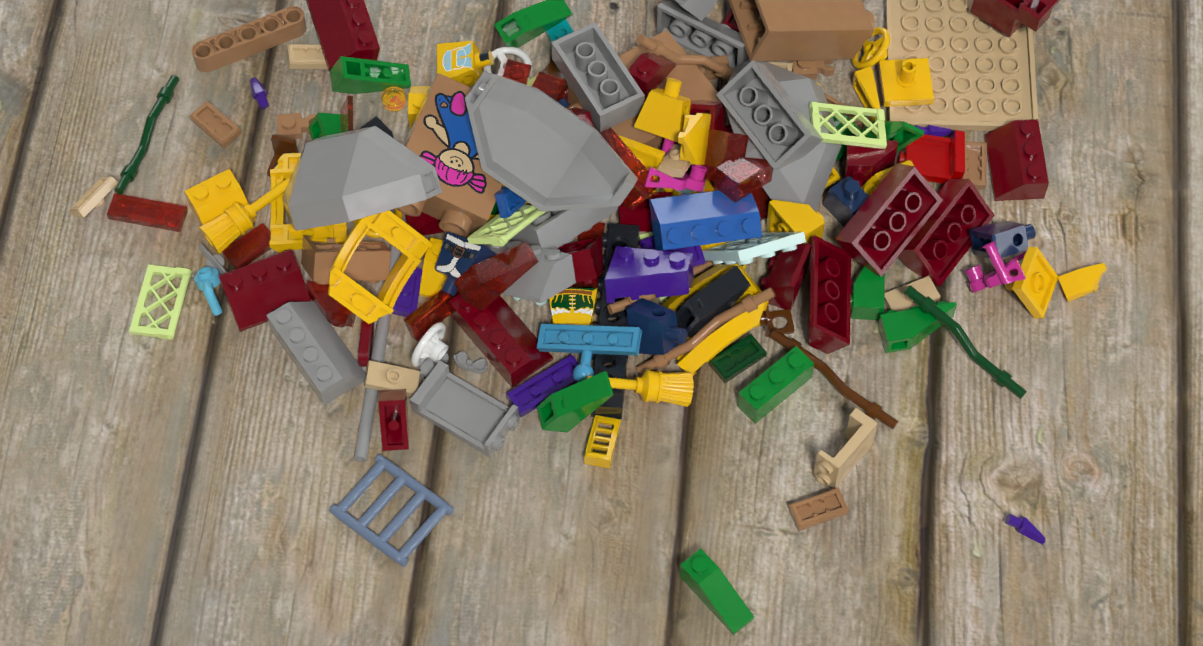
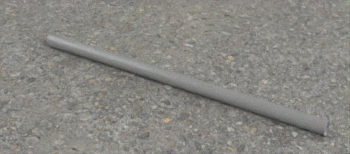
(370, 396)

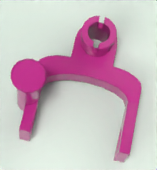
(692, 181)
(999, 275)

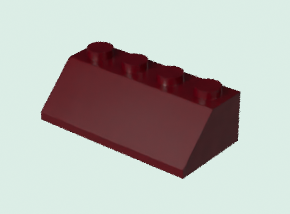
(343, 29)
(889, 219)
(946, 233)
(829, 297)
(501, 338)

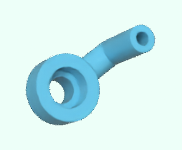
(206, 280)

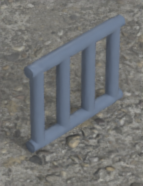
(380, 542)

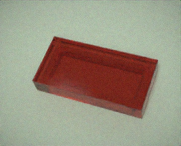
(248, 247)

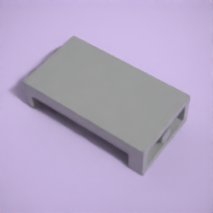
(464, 410)

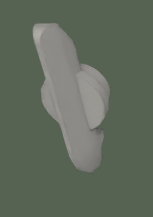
(213, 261)

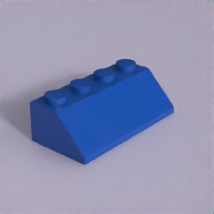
(703, 220)

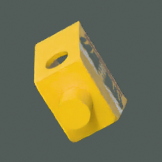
(574, 306)

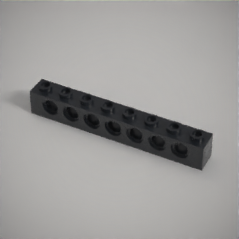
(623, 236)

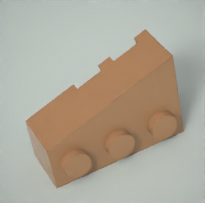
(368, 263)

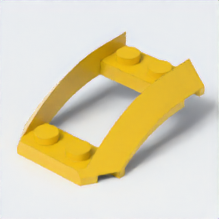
(284, 235)
(400, 236)
(725, 334)

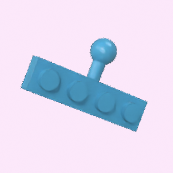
(588, 341)

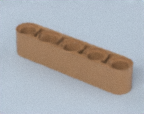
(259, 36)

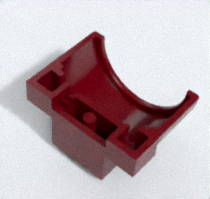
(1011, 14)

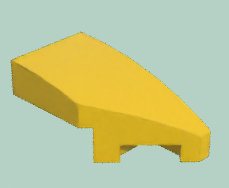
(1082, 281)

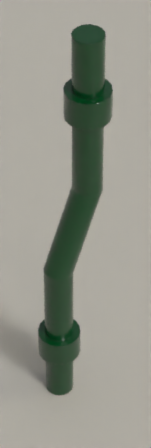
(130, 171)
(1002, 378)

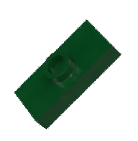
(737, 358)

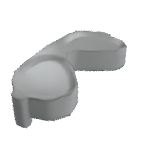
(464, 362)
(428, 366)

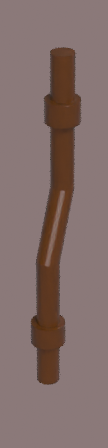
(872, 410)

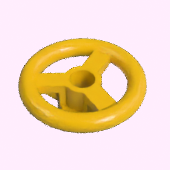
(873, 50)

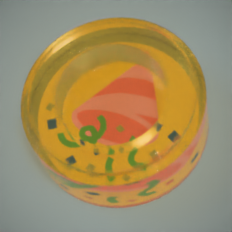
(393, 99)

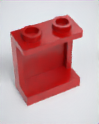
(937, 156)

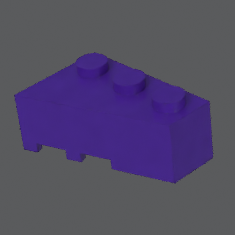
(648, 272)

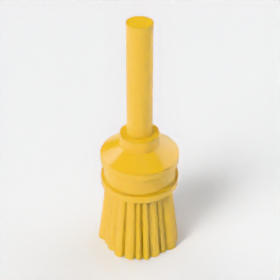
(237, 219)
(659, 386)

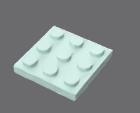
(745, 250)

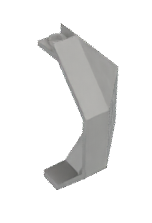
(543, 148)
(355, 177)
(807, 177)

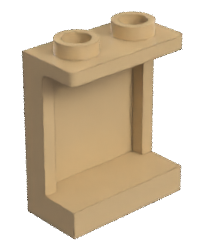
(860, 433)

